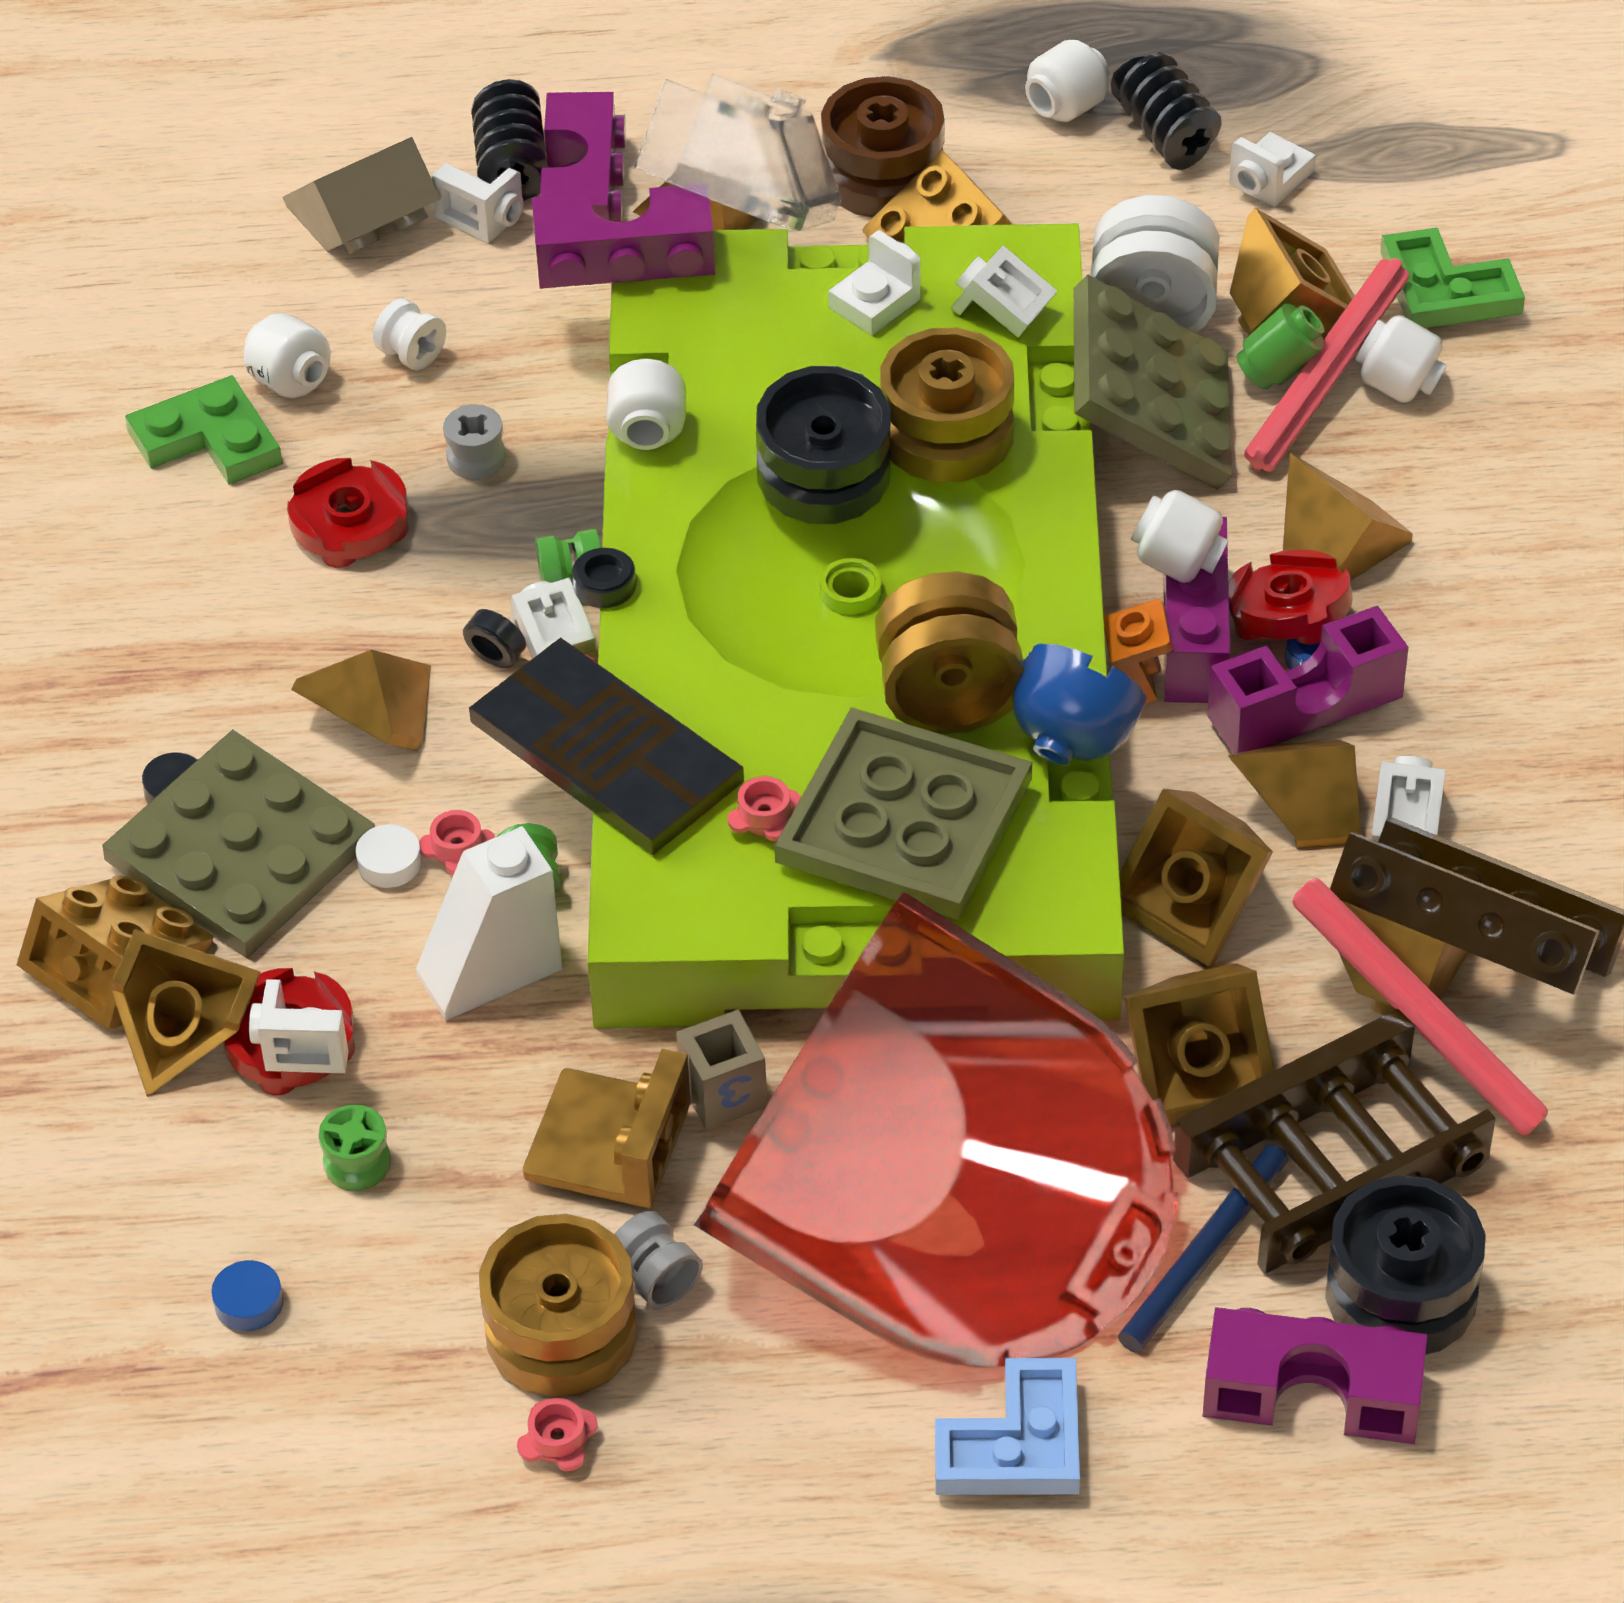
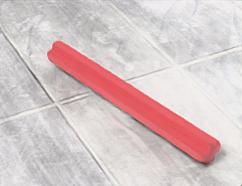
(1326, 366)
(1421, 1006)

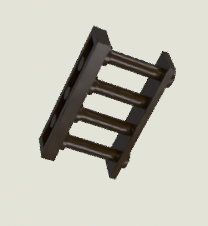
(1480, 904)
(1327, 1083)

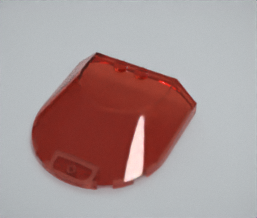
(955, 1157)

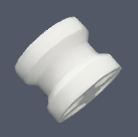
(409, 334)

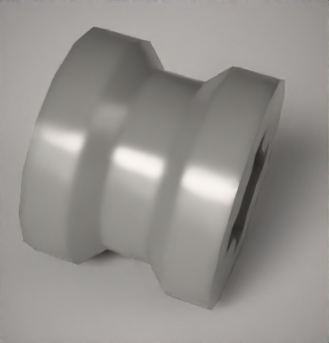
(474, 441)

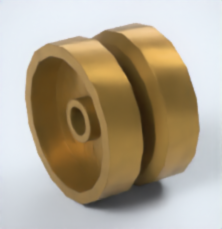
(948, 404)
(948, 652)
(558, 1304)

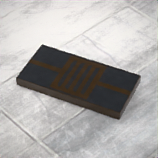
(607, 745)

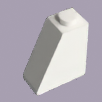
(492, 927)

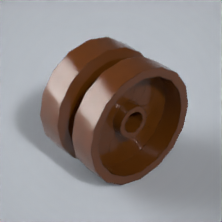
(879, 138)

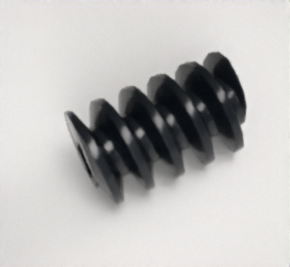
(1167, 108)
(509, 133)

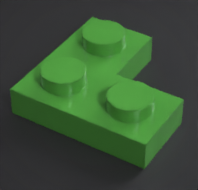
(1448, 293)
(207, 418)

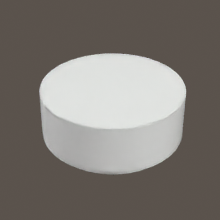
(388, 856)

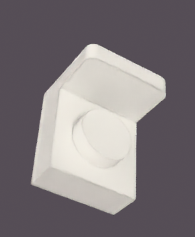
(1269, 168)
(476, 205)
(880, 287)
(1005, 290)
(550, 612)
(1410, 793)
(297, 1038)

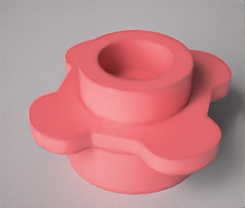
(763, 807)
(451, 835)
(554, 1417)

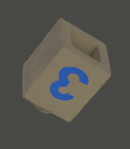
(724, 1069)

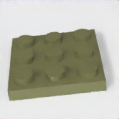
(1151, 382)
(904, 812)
(238, 842)

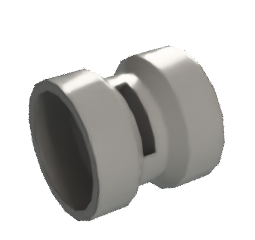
(658, 1263)

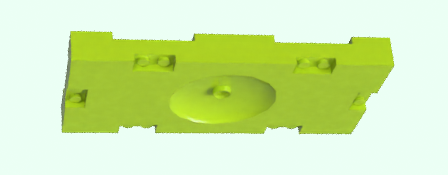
(769, 636)

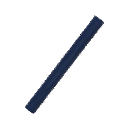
(1196, 1257)

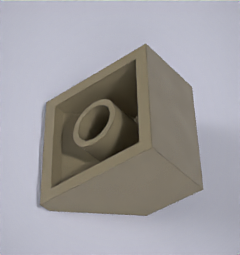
(365, 196)

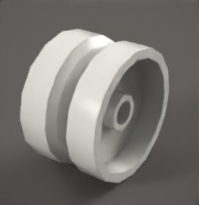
(1160, 256)

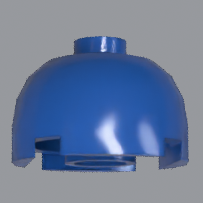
(1072, 707)

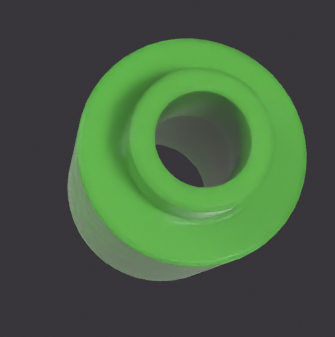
(1281, 346)

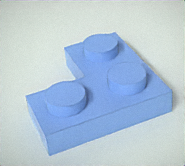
(1026, 1451)

